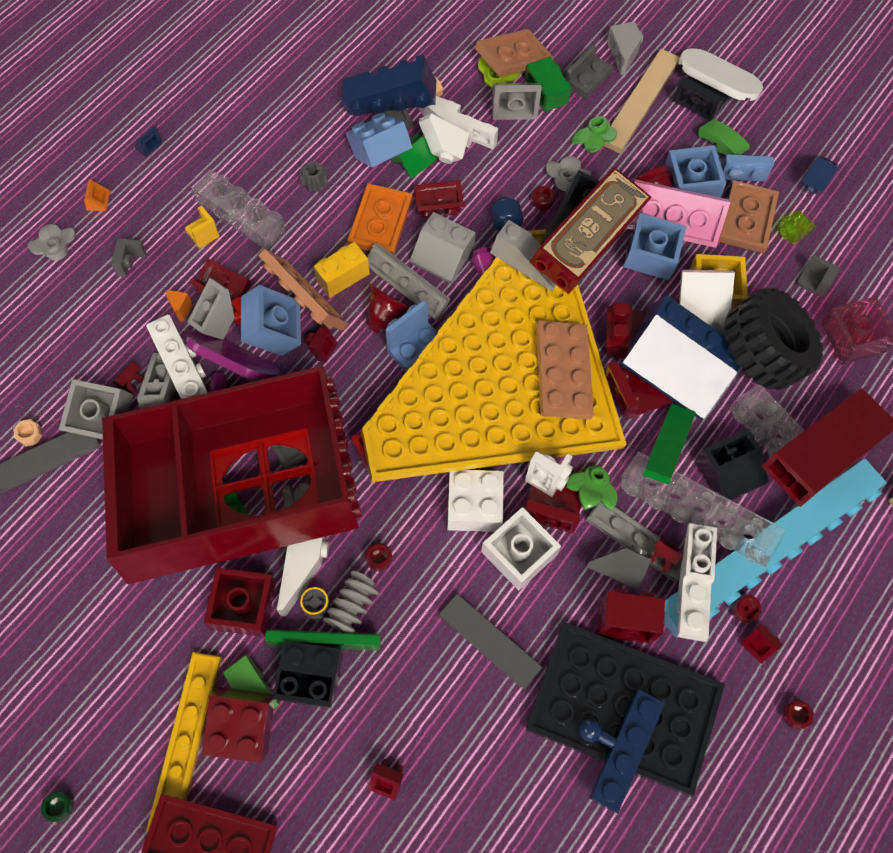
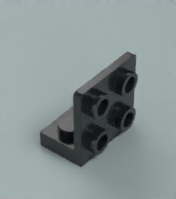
(700, 97)

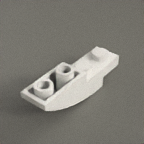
(479, 131)
(695, 582)

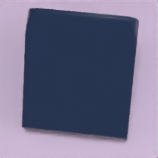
(149, 142)

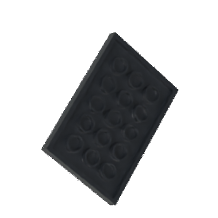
(598, 680)

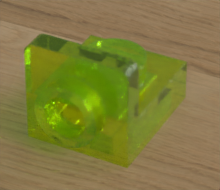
(795, 227)

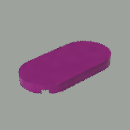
(231, 356)

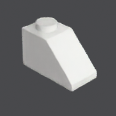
(444, 138)

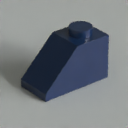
(820, 174)

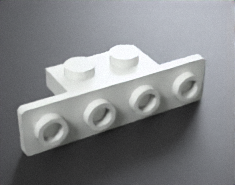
(177, 358)

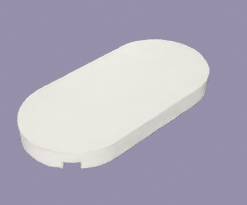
(720, 74)

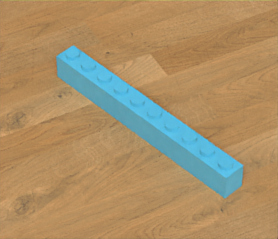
(801, 525)

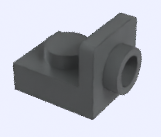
(123, 255)

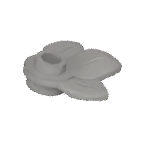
(564, 171)
(52, 242)

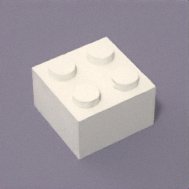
(475, 500)
(520, 548)

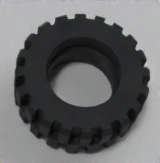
(773, 339)

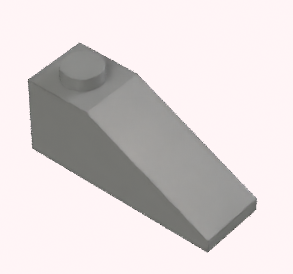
(517, 248)
(157, 384)

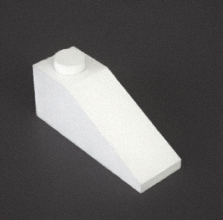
(300, 567)

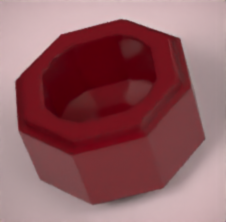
(543, 198)
(378, 557)
(798, 714)

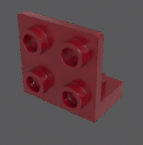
(632, 393)
(557, 511)

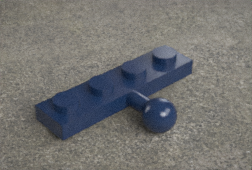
(625, 748)

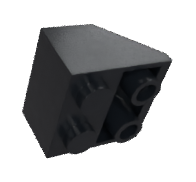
(734, 465)
(308, 674)

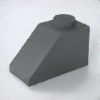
(623, 565)

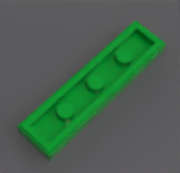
(669, 444)
(345, 641)

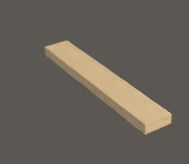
(642, 99)

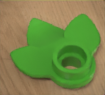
(595, 134)
(592, 489)

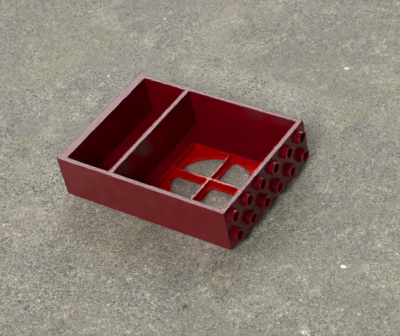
(171, 462)

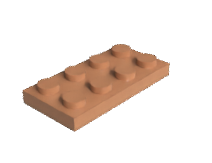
(305, 293)
(564, 370)

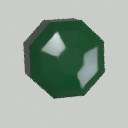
(57, 807)

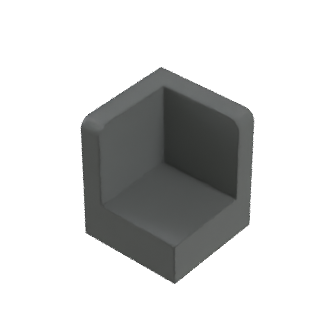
(817, 276)

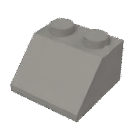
(515, 101)
(443, 247)
(89, 404)

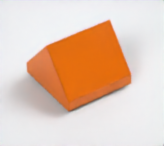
(96, 197)
(180, 304)

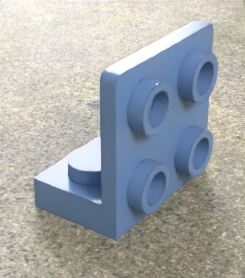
(409, 335)

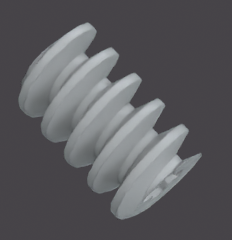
(352, 603)

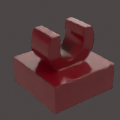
(321, 344)
(126, 377)
(667, 551)
(761, 643)
(386, 780)

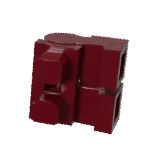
(621, 328)

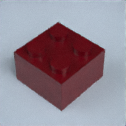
(240, 602)
(631, 616)
(238, 724)

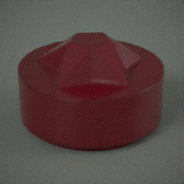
(746, 608)

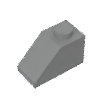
(624, 44)
(213, 311)

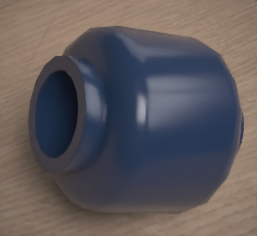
(505, 210)

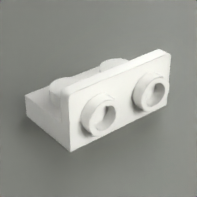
(547, 474)

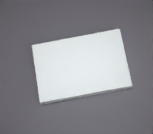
(708, 295)

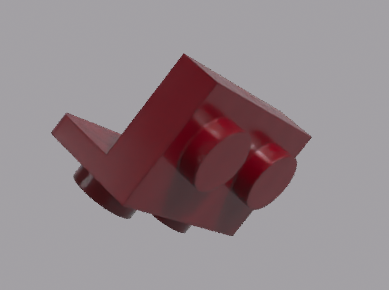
(439, 198)
(231, 280)

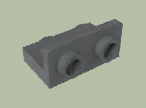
(587, 73)

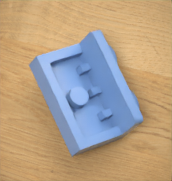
(746, 167)

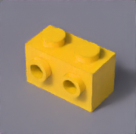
(341, 269)

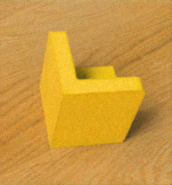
(202, 230)

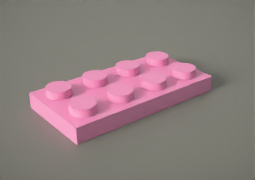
(698, 212)

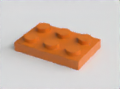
(380, 218)

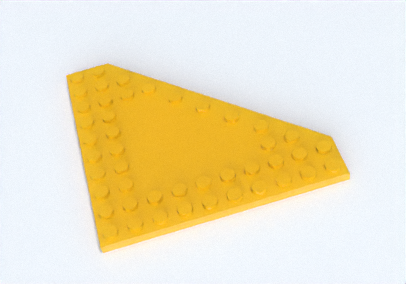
(477, 388)

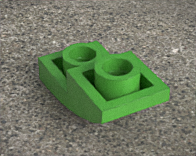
(727, 139)
(247, 677)

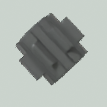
(313, 176)

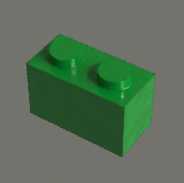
(555, 88)

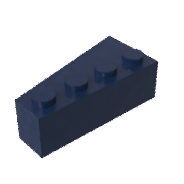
(390, 89)

